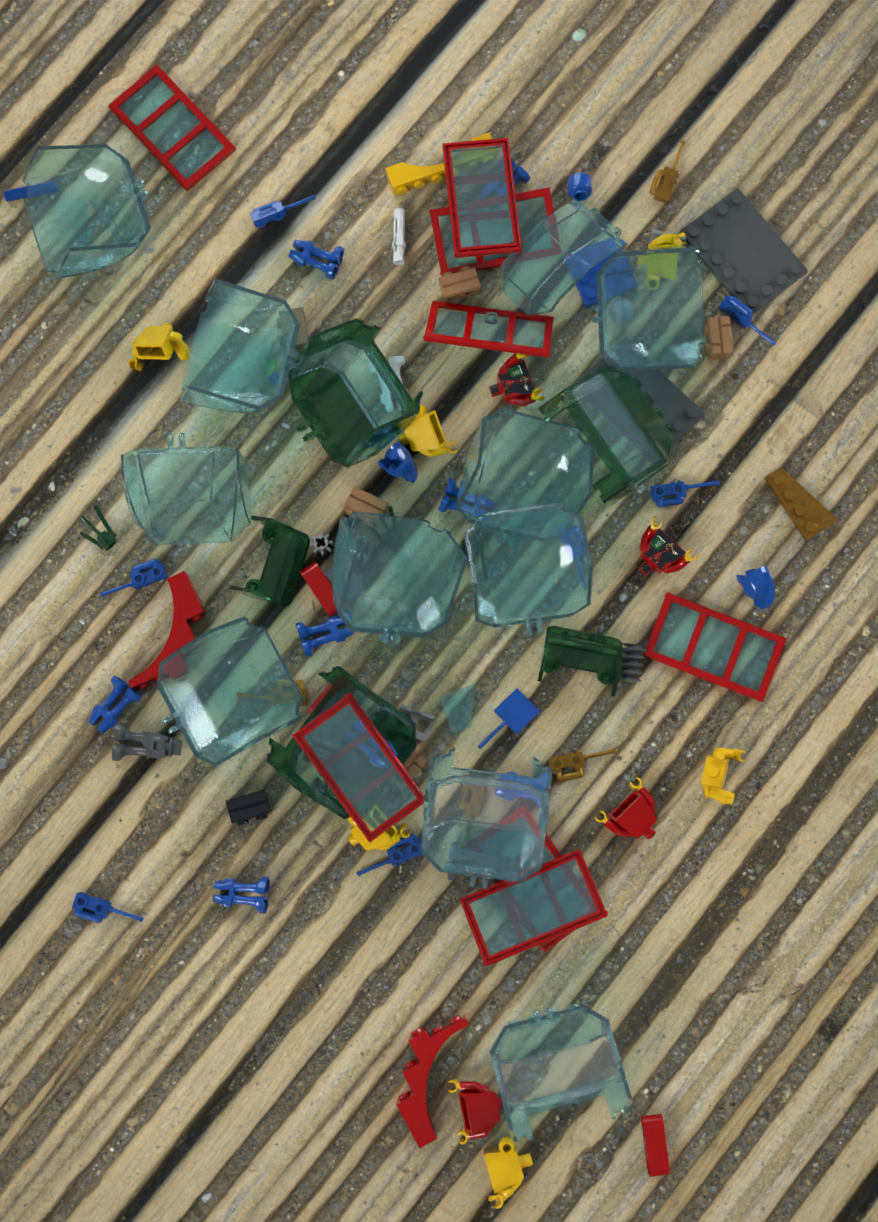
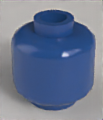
(579, 186)

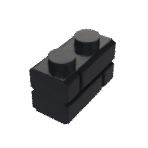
(248, 807)

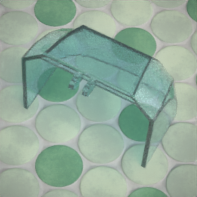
(84, 207)
(651, 308)
(240, 350)
(525, 464)
(187, 492)
(528, 566)
(394, 575)
(228, 691)

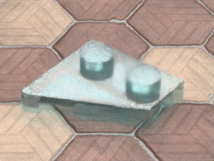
(458, 708)

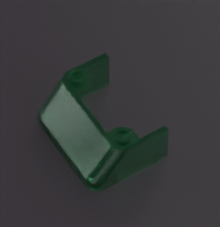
(282, 563)
(582, 652)

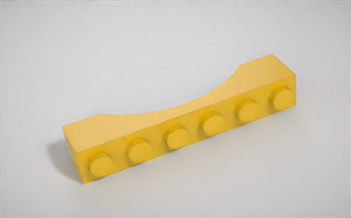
(406, 177)

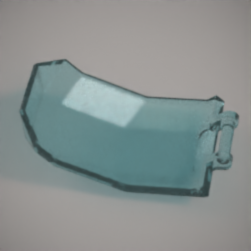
(558, 256)

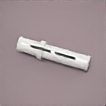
(399, 243)

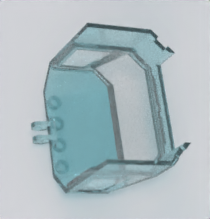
(485, 821)
(556, 1064)

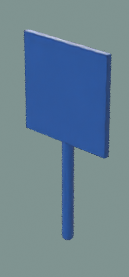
(515, 712)

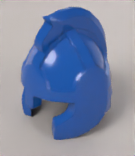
(399, 463)
(758, 586)

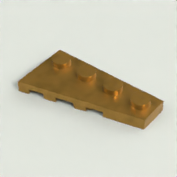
(802, 508)

